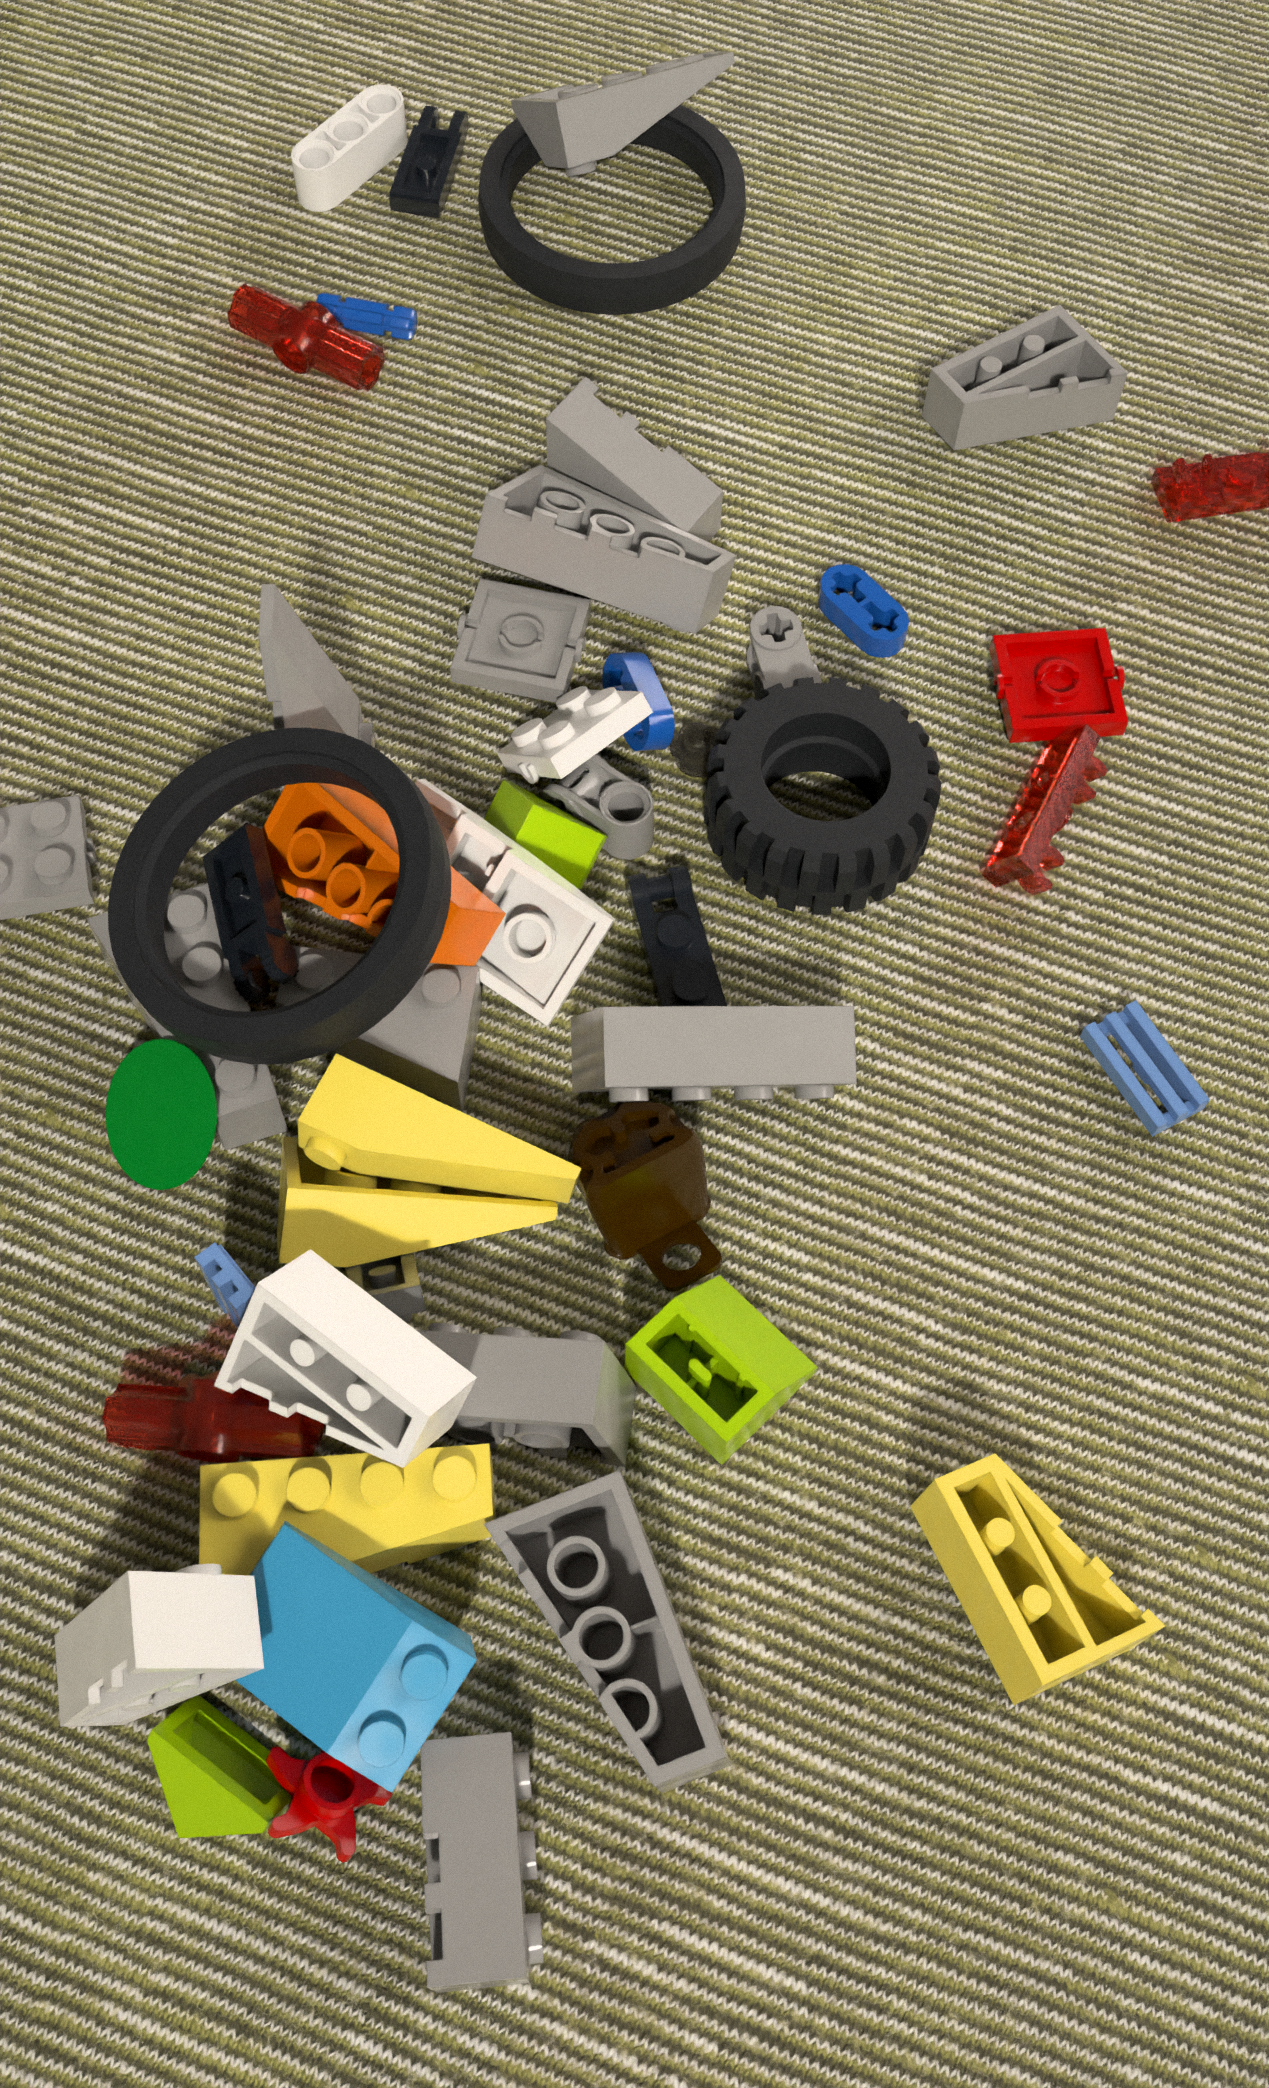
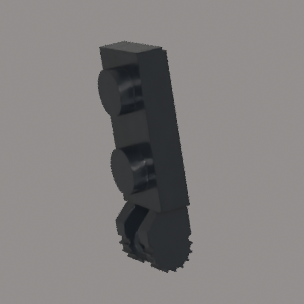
(428, 164)
(249, 913)

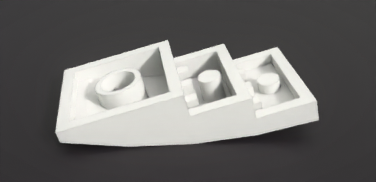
(547, 922)

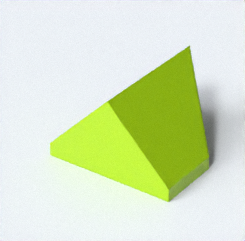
(546, 832)

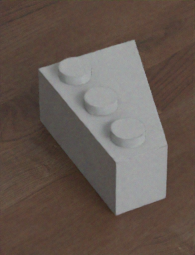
(610, 456)
(423, 1040)
(478, 1863)

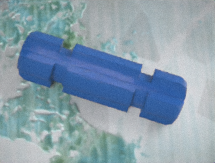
(371, 316)

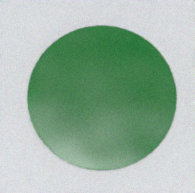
(161, 1114)

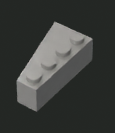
(713, 1049)
(243, 1091)
(541, 1390)

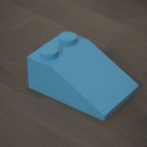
(351, 1657)

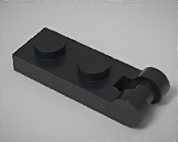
(674, 940)

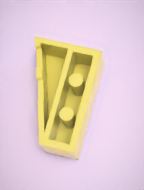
(1023, 1581)

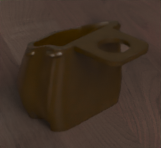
(646, 1187)

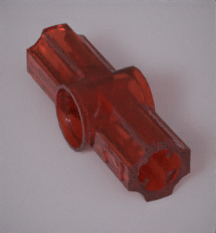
(306, 337)
(206, 1423)

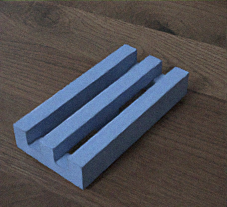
(1152, 1061)
(226, 1281)

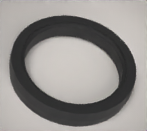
(617, 286)
(200, 798)

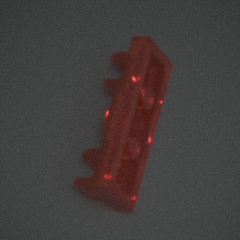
(1212, 486)
(1045, 811)

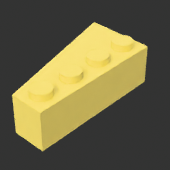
(348, 1503)

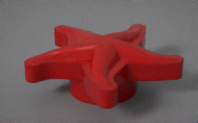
(322, 1796)

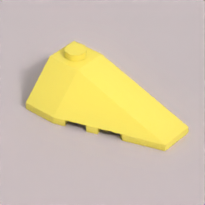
(403, 1135)
(371, 1218)

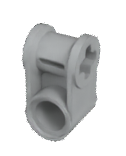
(778, 650)
(604, 799)

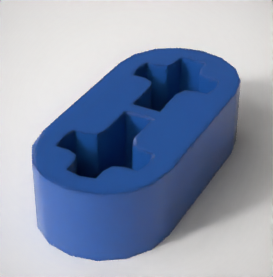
(868, 607)
(635, 673)

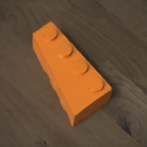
(345, 859)

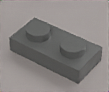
(392, 1283)

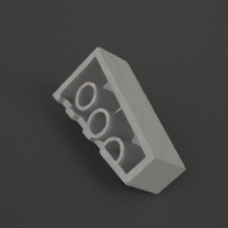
(602, 550)
(608, 1605)

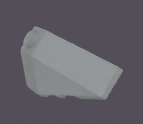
(586, 123)

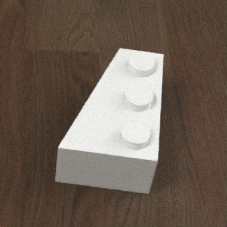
(344, 1360)
(156, 1644)

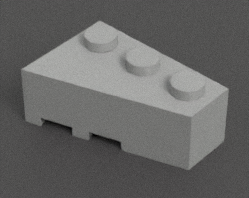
(1024, 384)

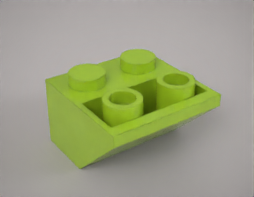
(716, 1365)

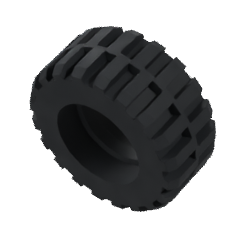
(834, 733)

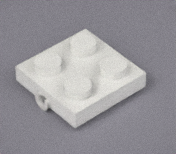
(573, 732)

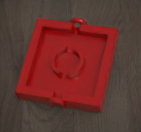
(1057, 684)

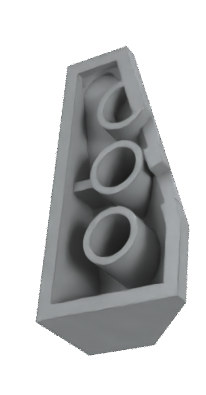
(302, 677)

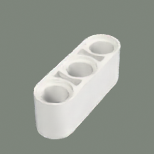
(349, 147)

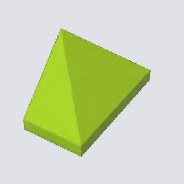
(214, 1774)

